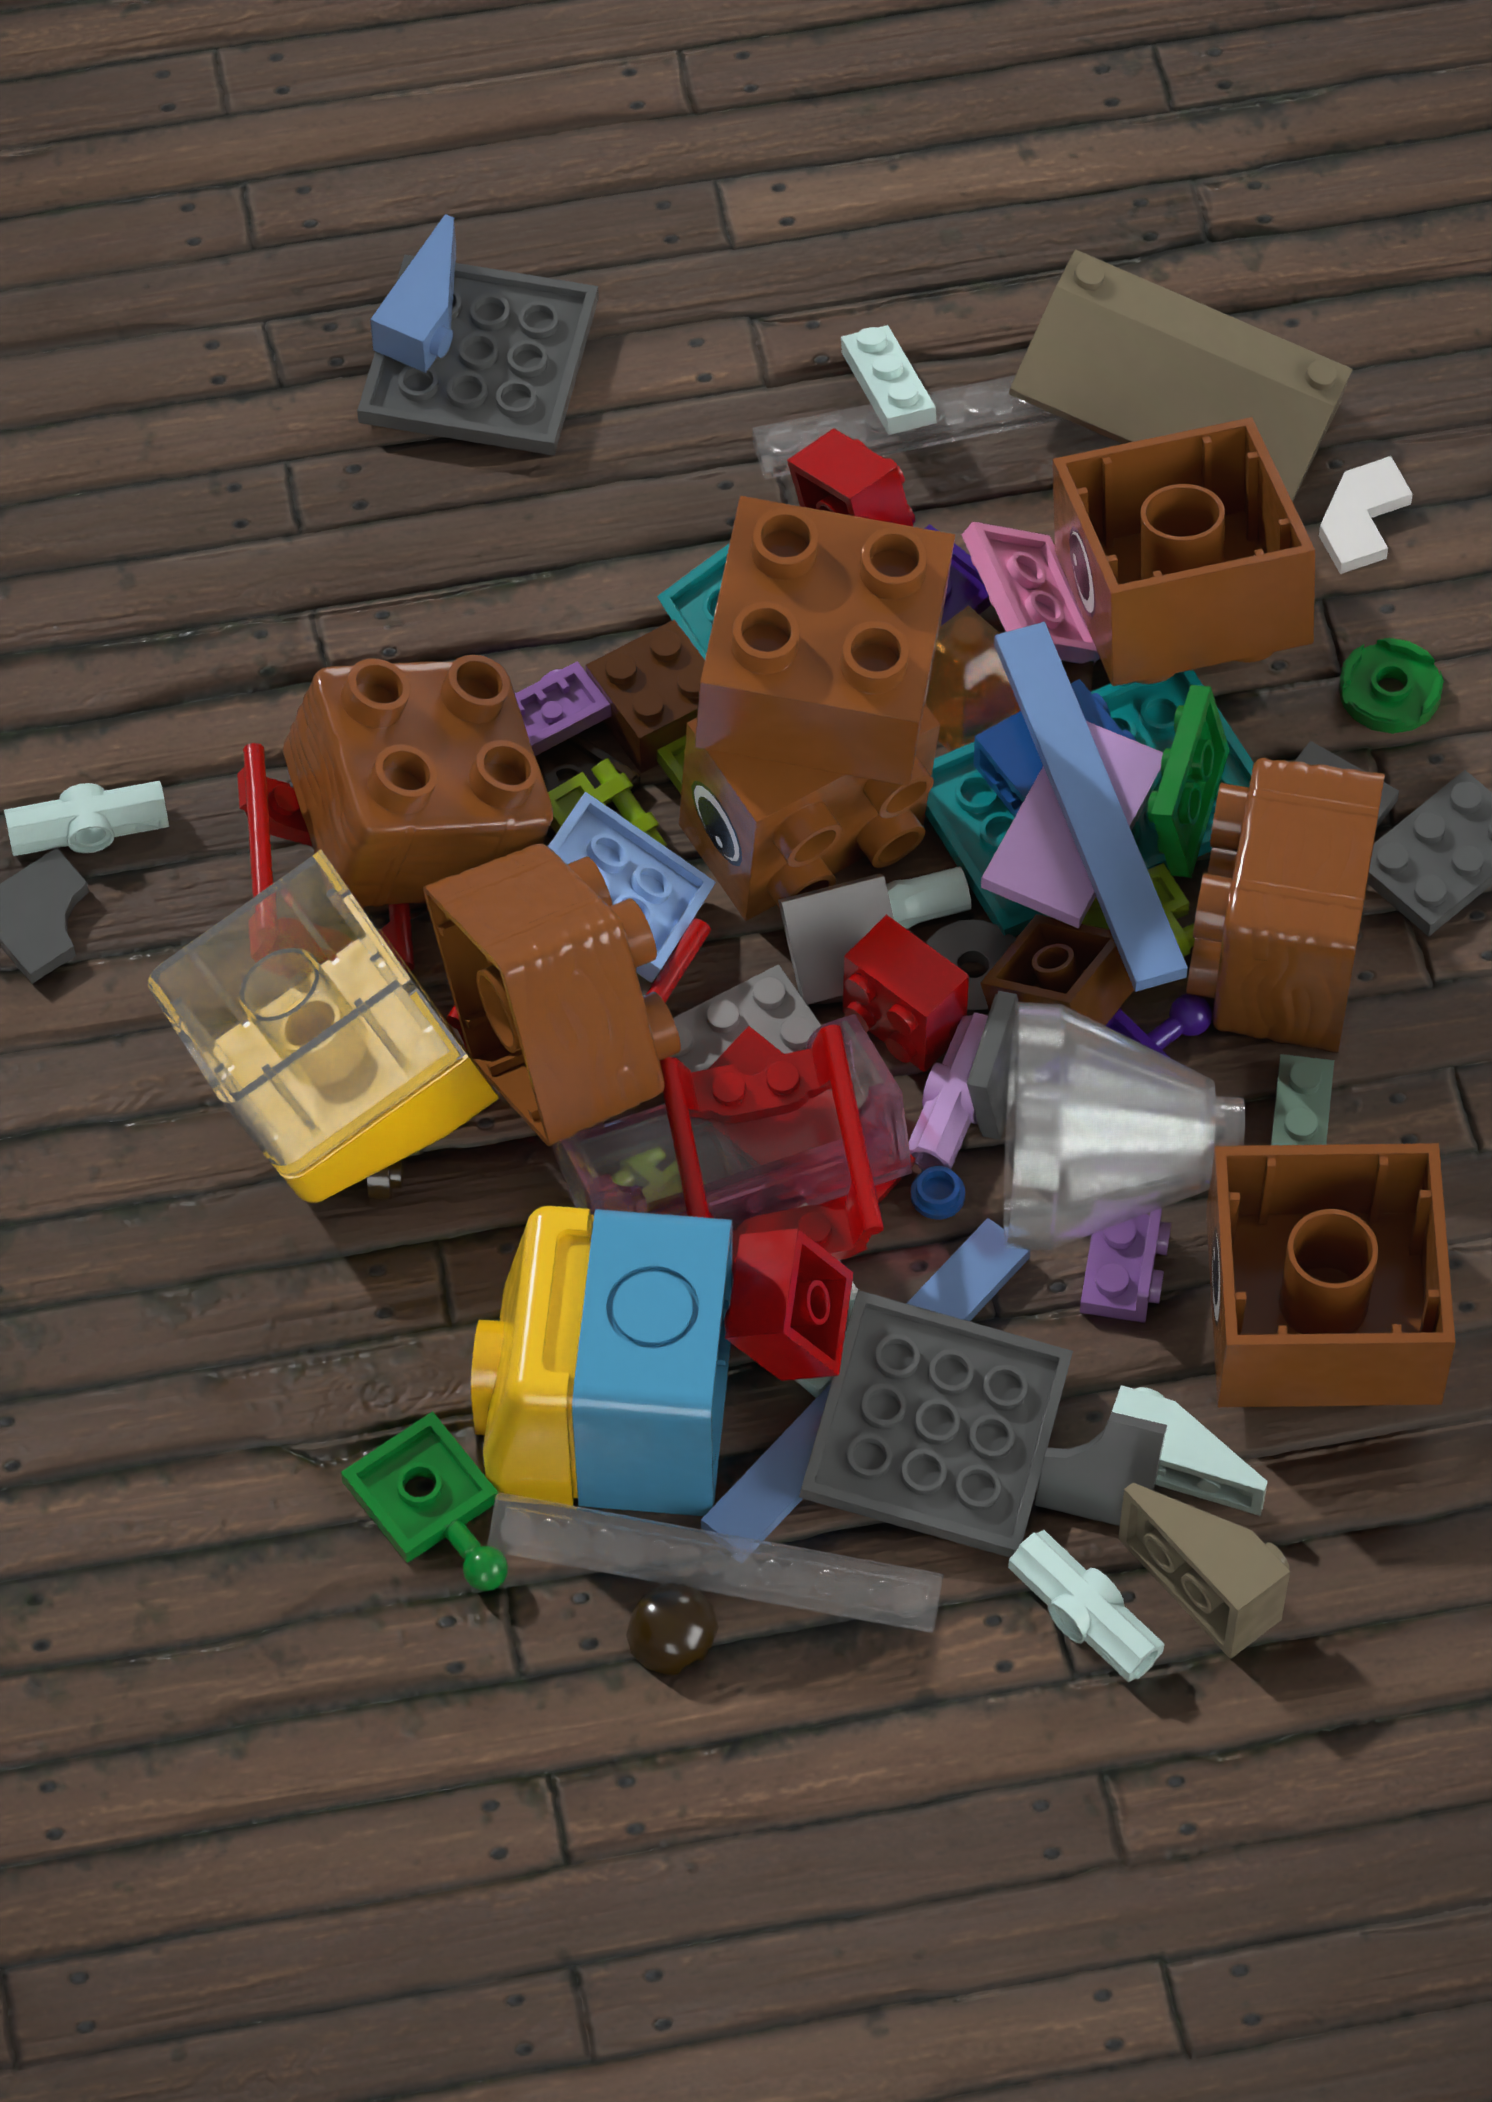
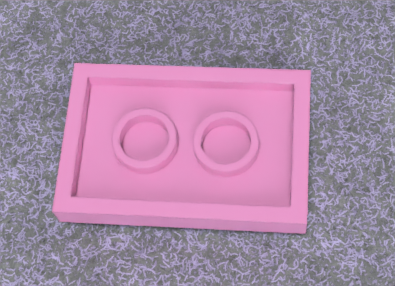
(1029, 586)

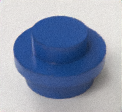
(938, 1193)

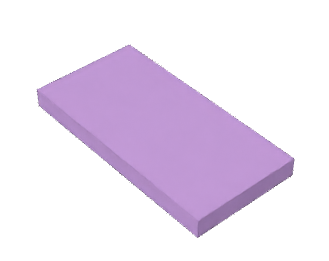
(1038, 856)

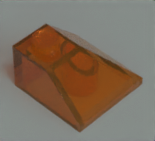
(968, 681)

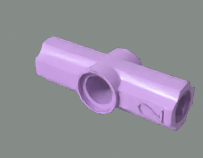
(947, 1100)

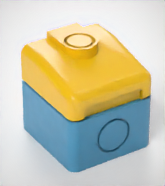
(608, 1361)

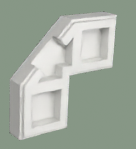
(1348, 522)

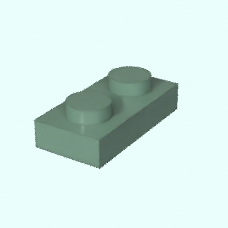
(1302, 1101)

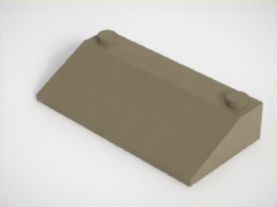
(1160, 364)

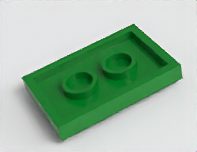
(1189, 780)

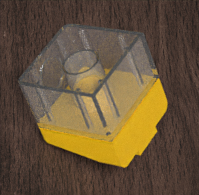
(318, 1034)

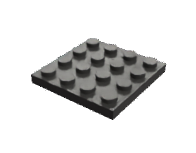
(505, 369)
(936, 1424)

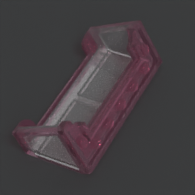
(747, 1164)

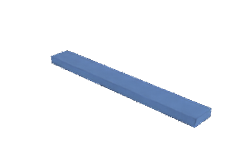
(1090, 807)
(774, 1481)

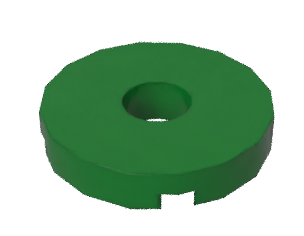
(1384, 709)

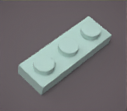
(888, 379)

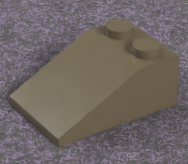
(1208, 1565)

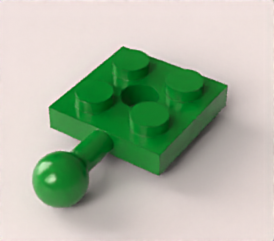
(421, 1522)

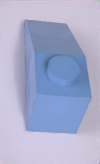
(417, 312)

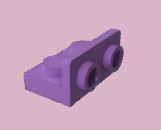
(561, 706)
(1121, 1268)

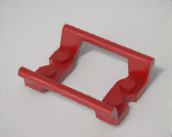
(276, 812)
(778, 1090)

